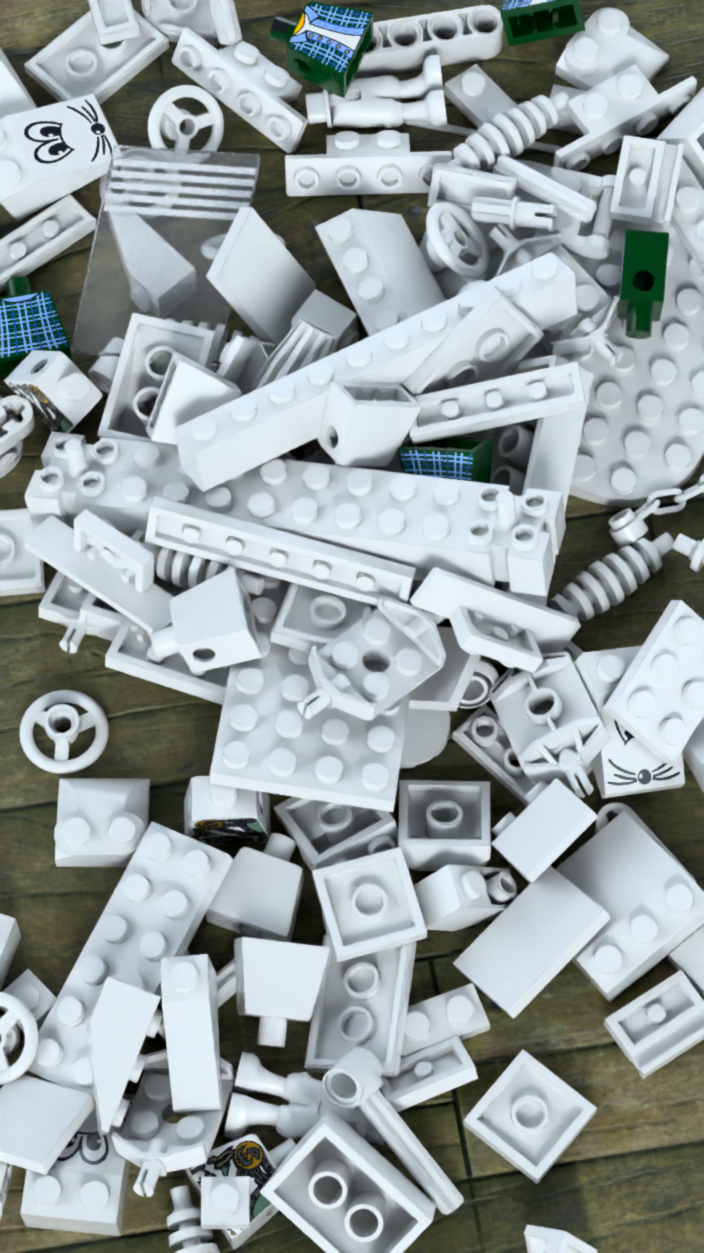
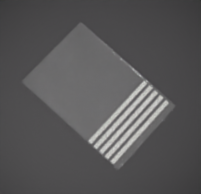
(157, 240)

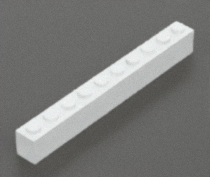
(292, 408)

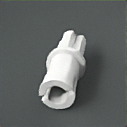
(514, 213)

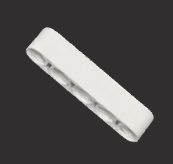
(424, 37)

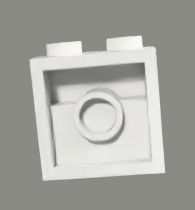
(335, 832)

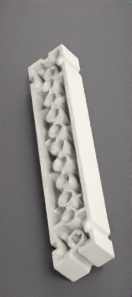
(386, 514)

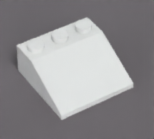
(644, 893)

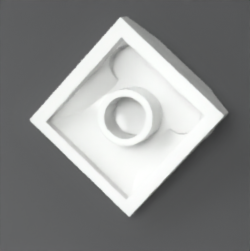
(606, 50)
(100, 821)
(444, 823)

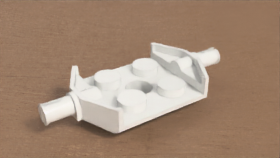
(594, 307)
(393, 634)
(560, 740)
(162, 1145)

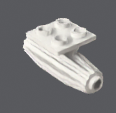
(249, 364)

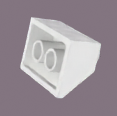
(347, 1193)

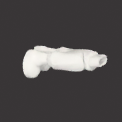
(378, 104)
(294, 1120)

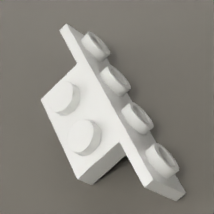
(246, 85)
(618, 108)
(363, 166)
(105, 565)
(494, 620)

